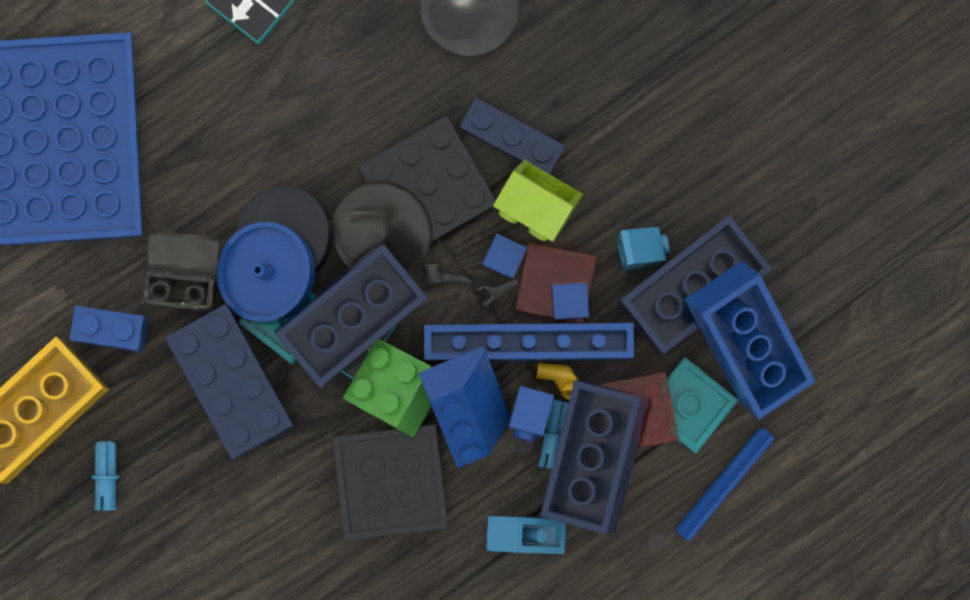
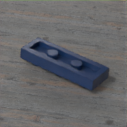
(511, 136)

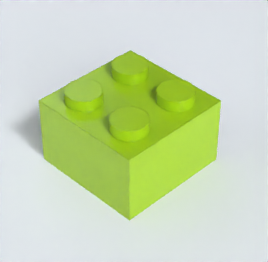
(537, 201)

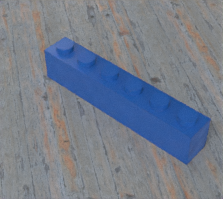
(531, 342)

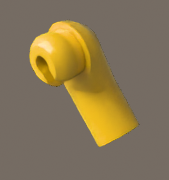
(560, 374)

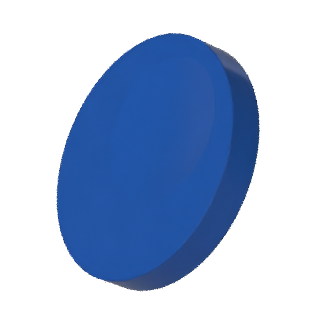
(265, 272)

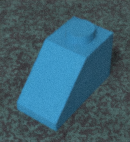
(642, 248)
(525, 535)

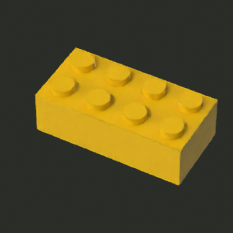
(42, 404)

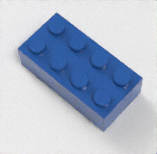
(750, 339)

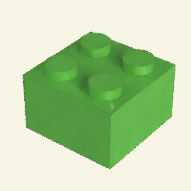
(391, 388)

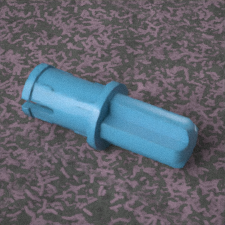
(552, 434)
(105, 476)

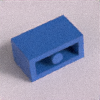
(109, 329)
(530, 414)

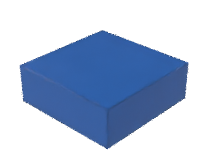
(504, 256)
(570, 301)

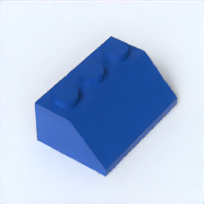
(467, 405)

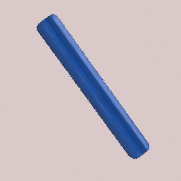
(724, 484)

